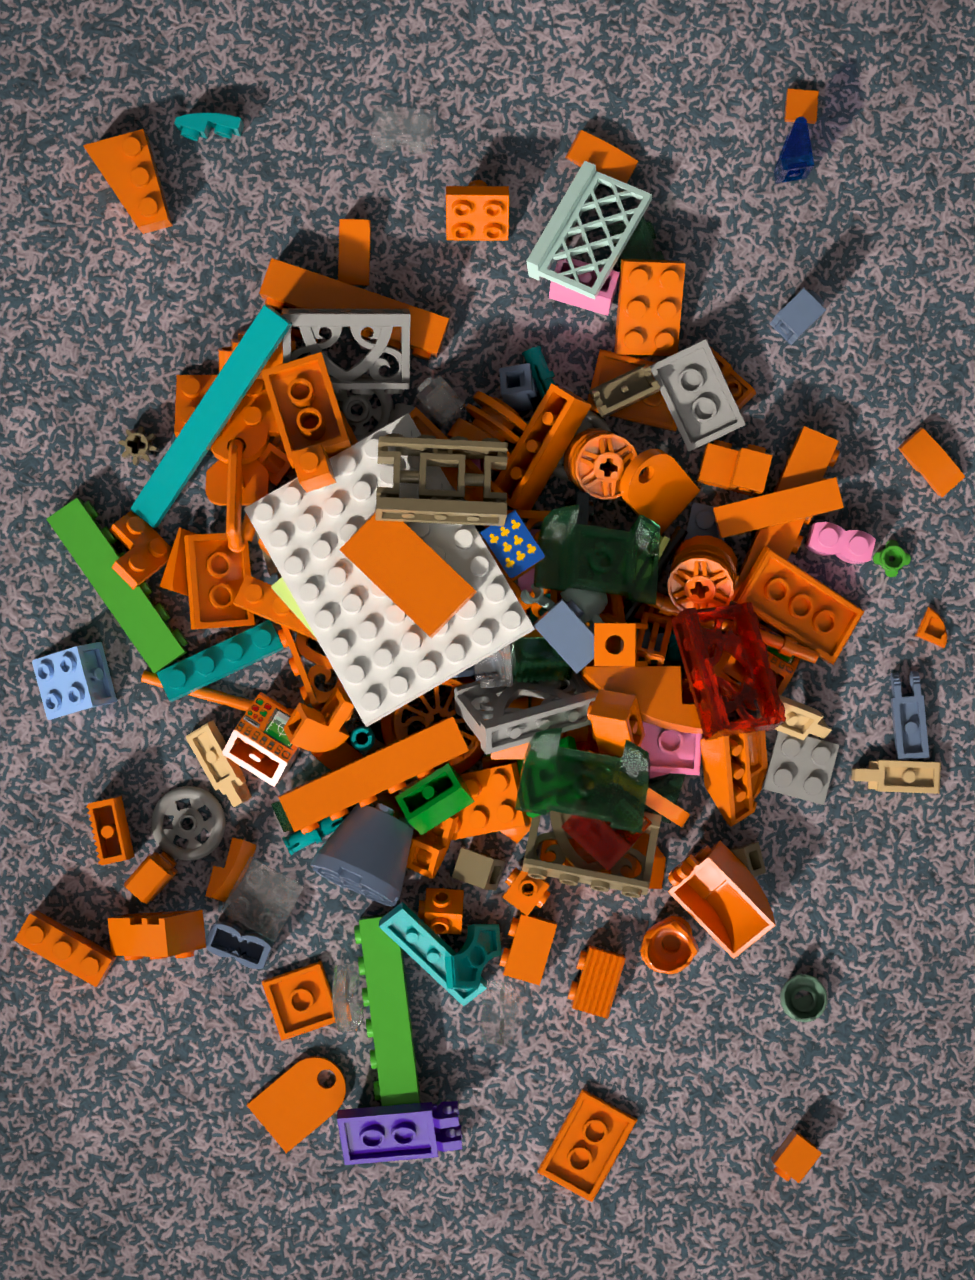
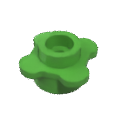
(892, 549)

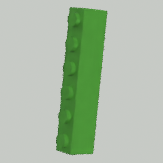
(133, 609)
(389, 1014)

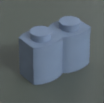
(230, 940)

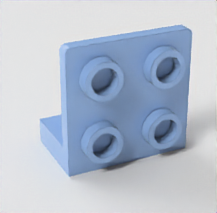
(74, 680)

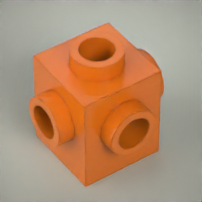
(525, 900)
(442, 910)

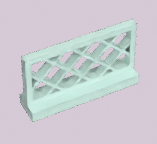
(562, 226)

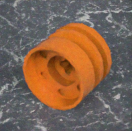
(492, 421)
(586, 454)
(702, 573)

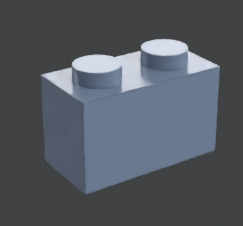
(798, 315)
(568, 633)

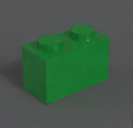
(434, 799)

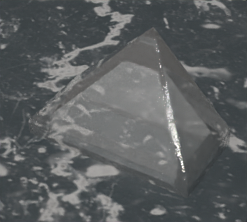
(501, 1012)

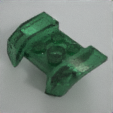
(598, 557)
(584, 782)

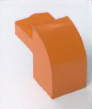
(324, 729)

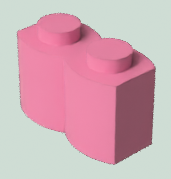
(831, 539)

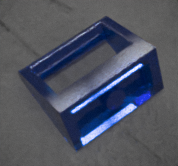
(796, 155)

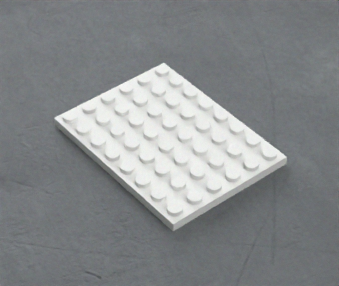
(364, 634)

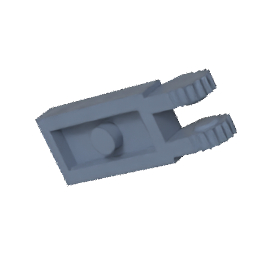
(909, 719)

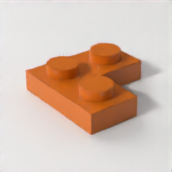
(146, 549)

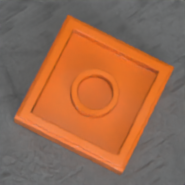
(300, 1000)

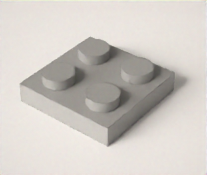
(801, 767)

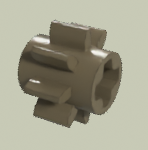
(142, 453)

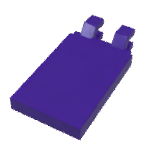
(399, 1132)

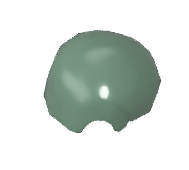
(807, 1007)

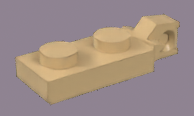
(802, 720)
(221, 771)
(900, 776)

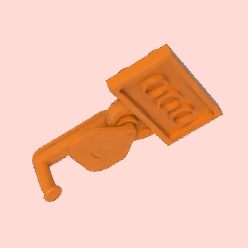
(237, 475)

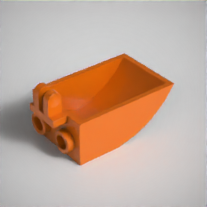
(722, 898)

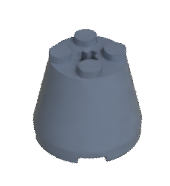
(367, 853)

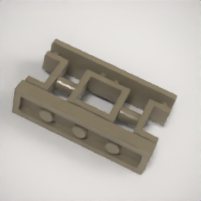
(441, 505)

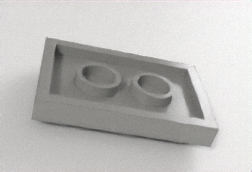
(697, 395)

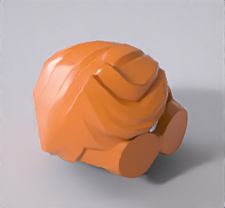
(669, 945)

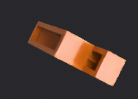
(656, 691)

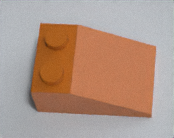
(306, 406)

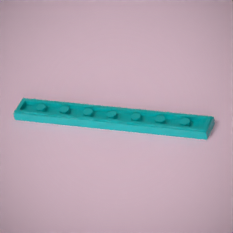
(211, 415)

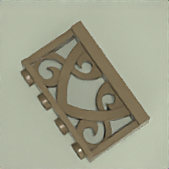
(581, 870)

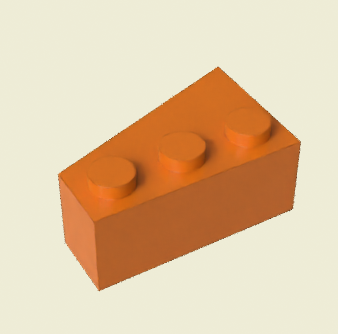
(133, 176)
(157, 934)

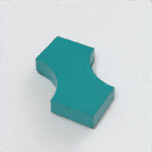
(466, 966)

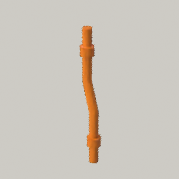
(786, 645)

